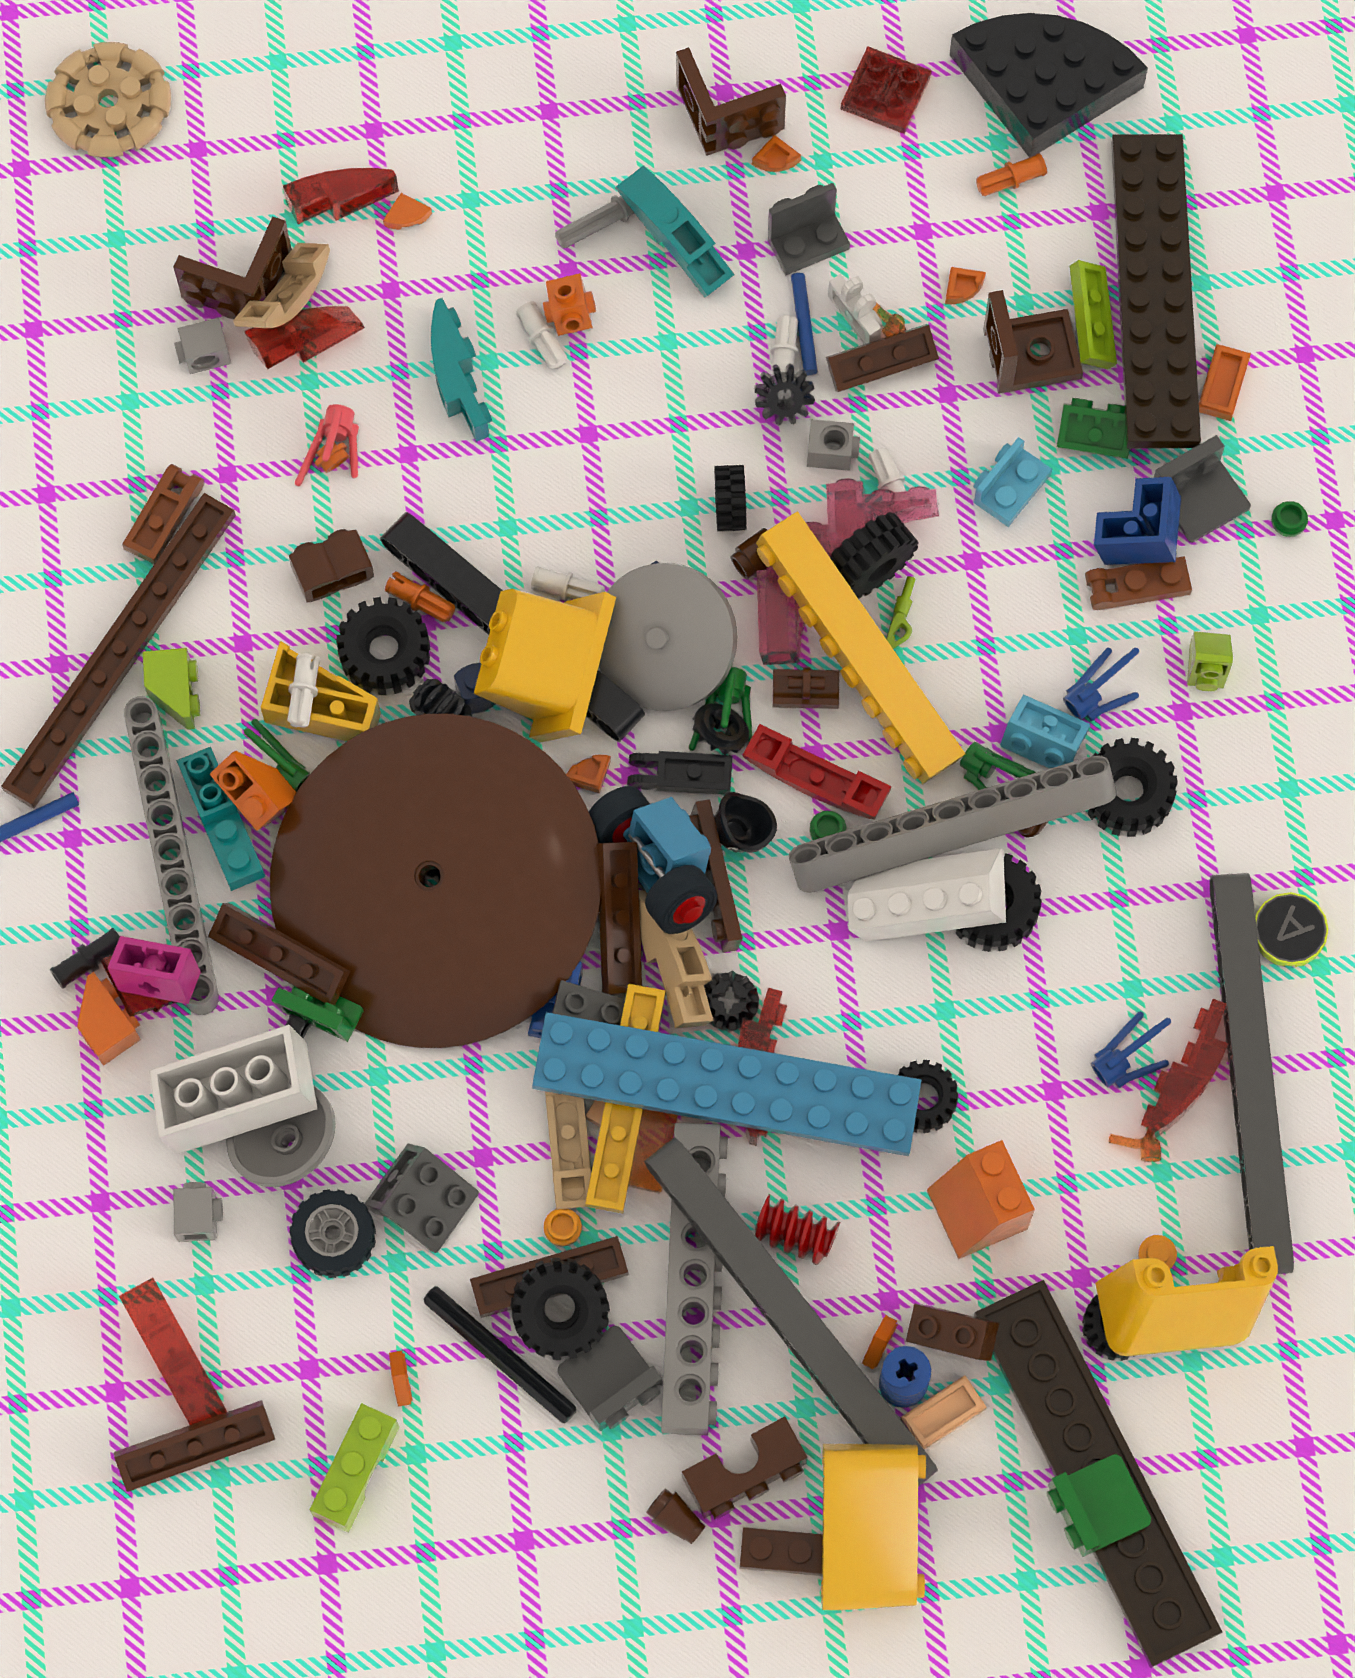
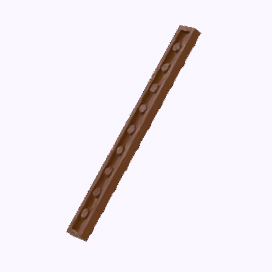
(118, 651)

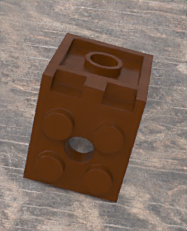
(732, 122)
(229, 292)
(1011, 343)

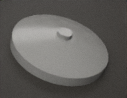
(668, 636)

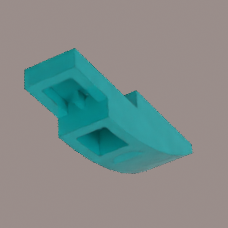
(676, 228)
(452, 369)
(220, 820)

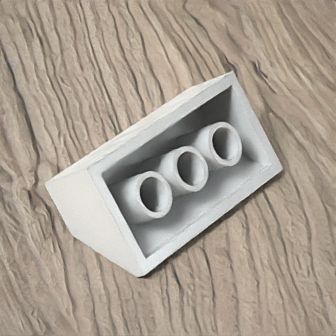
(929, 896)

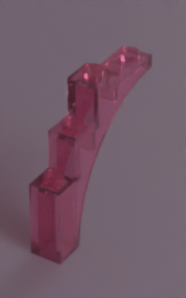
(847, 510)

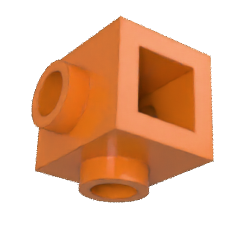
(571, 311)

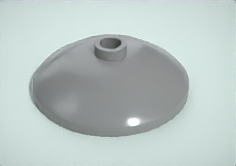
(264, 1155)

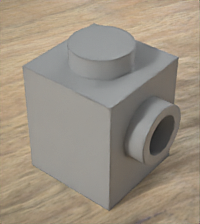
(196, 1212)

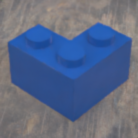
(1147, 531)

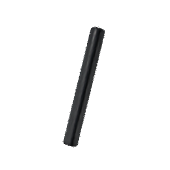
(500, 1354)

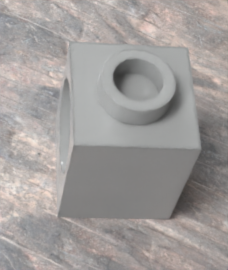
(202, 346)
(826, 431)

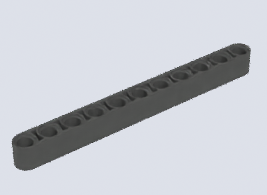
(1251, 1067)
(778, 1299)

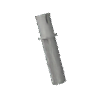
(594, 221)

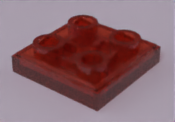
(886, 90)

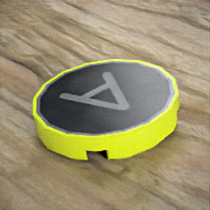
(1291, 929)

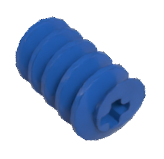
(910, 1363)

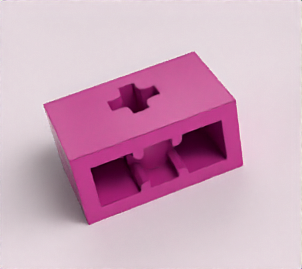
(154, 969)

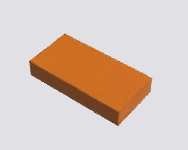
(1223, 382)

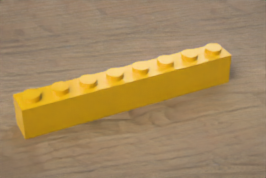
(859, 648)

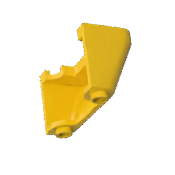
(1151, 1316)
(871, 1526)

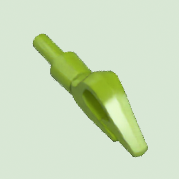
(900, 612)

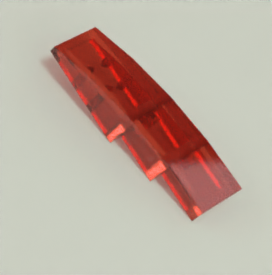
(172, 1352)

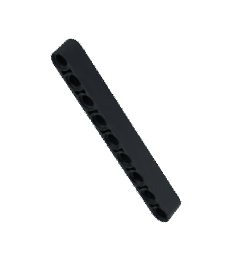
(477, 599)

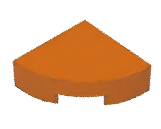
(776, 156)
(406, 213)
(963, 285)
(590, 772)
(879, 1342)
(400, 1378)

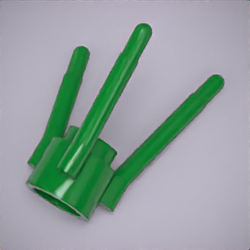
(730, 693)
(983, 762)
(289, 767)

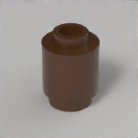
(746, 557)

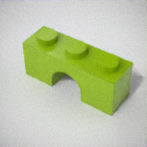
(353, 1466)

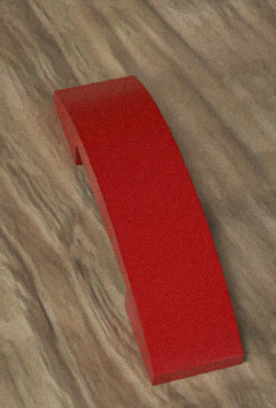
(814, 775)

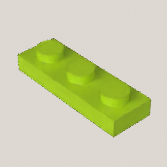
(1093, 314)

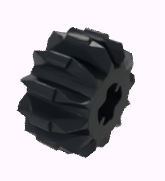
(783, 407)
(437, 698)

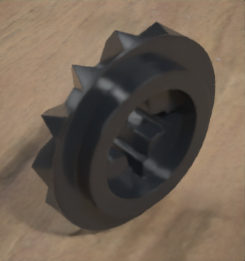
(710, 717)
(742, 989)

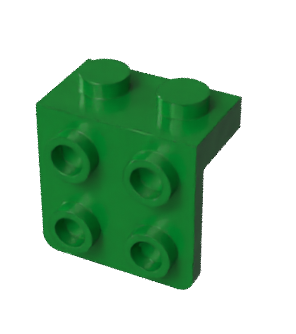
(1098, 1504)

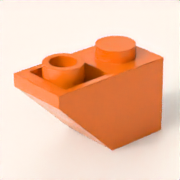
(254, 788)
(103, 1023)

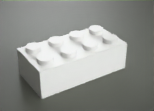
(232, 1089)

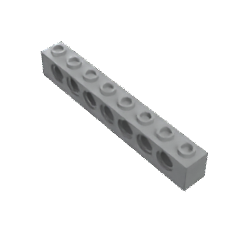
(677, 1414)

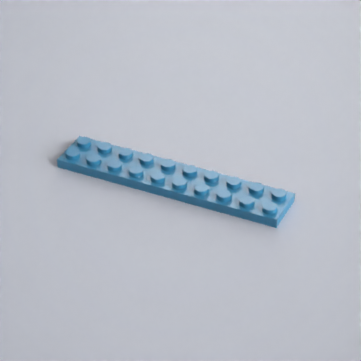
(727, 1084)

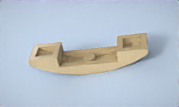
(303, 273)
(568, 1149)

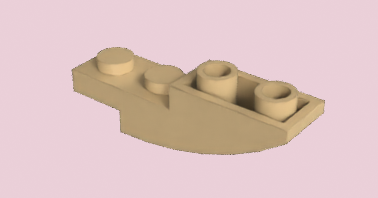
(680, 967)

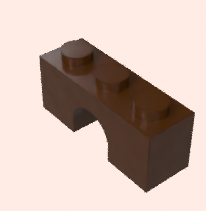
(717, 1488)

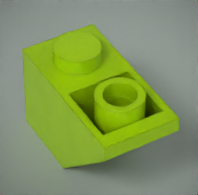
(1209, 660)
(169, 683)

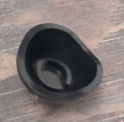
(744, 823)

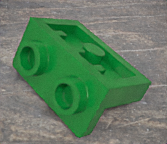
(1093, 428)
(334, 1019)

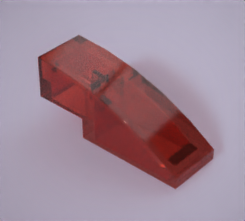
(338, 191)
(304, 335)

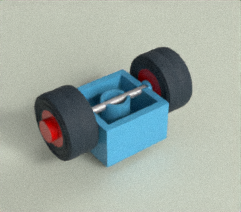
(669, 855)

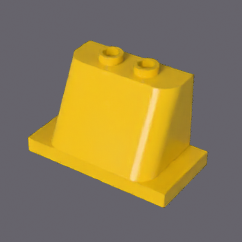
(545, 659)

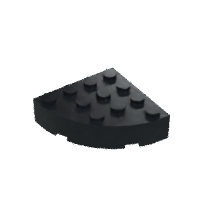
(1045, 73)

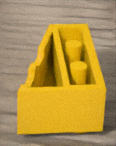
(336, 712)

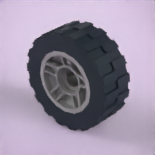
(332, 1211)

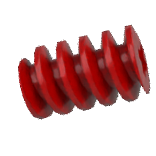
(795, 1231)

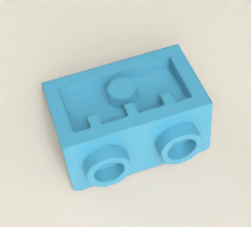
(1010, 482)
(1043, 733)

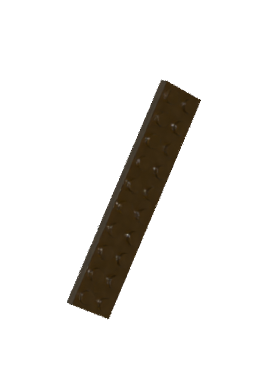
(1155, 291)
(1077, 1431)

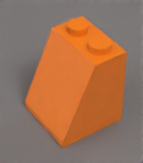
(981, 1200)

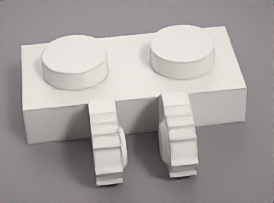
(856, 308)

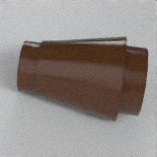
(675, 1516)

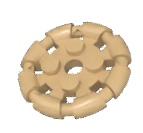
(104, 81)

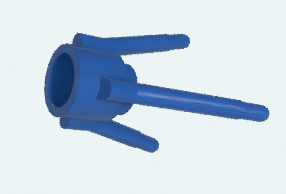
(1083, 699)
(1112, 1066)

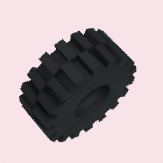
(874, 553)
(380, 621)
(1157, 783)
(1020, 914)
(568, 1336)

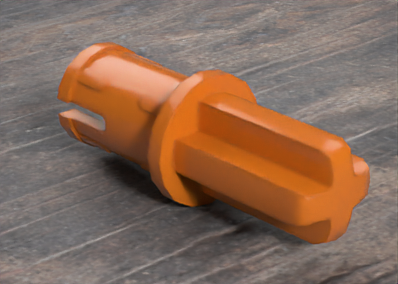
(1011, 175)
(420, 597)

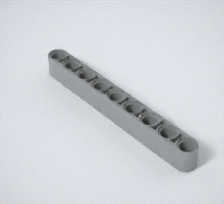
(953, 824)
(168, 837)

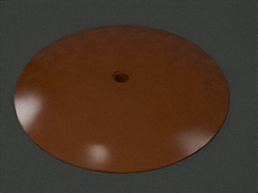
(511, 891)

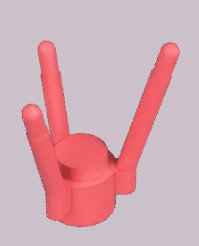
(336, 427)

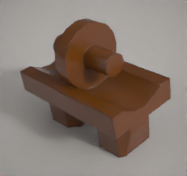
(806, 688)

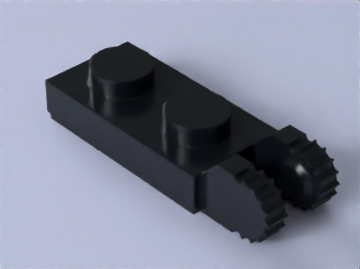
(683, 772)

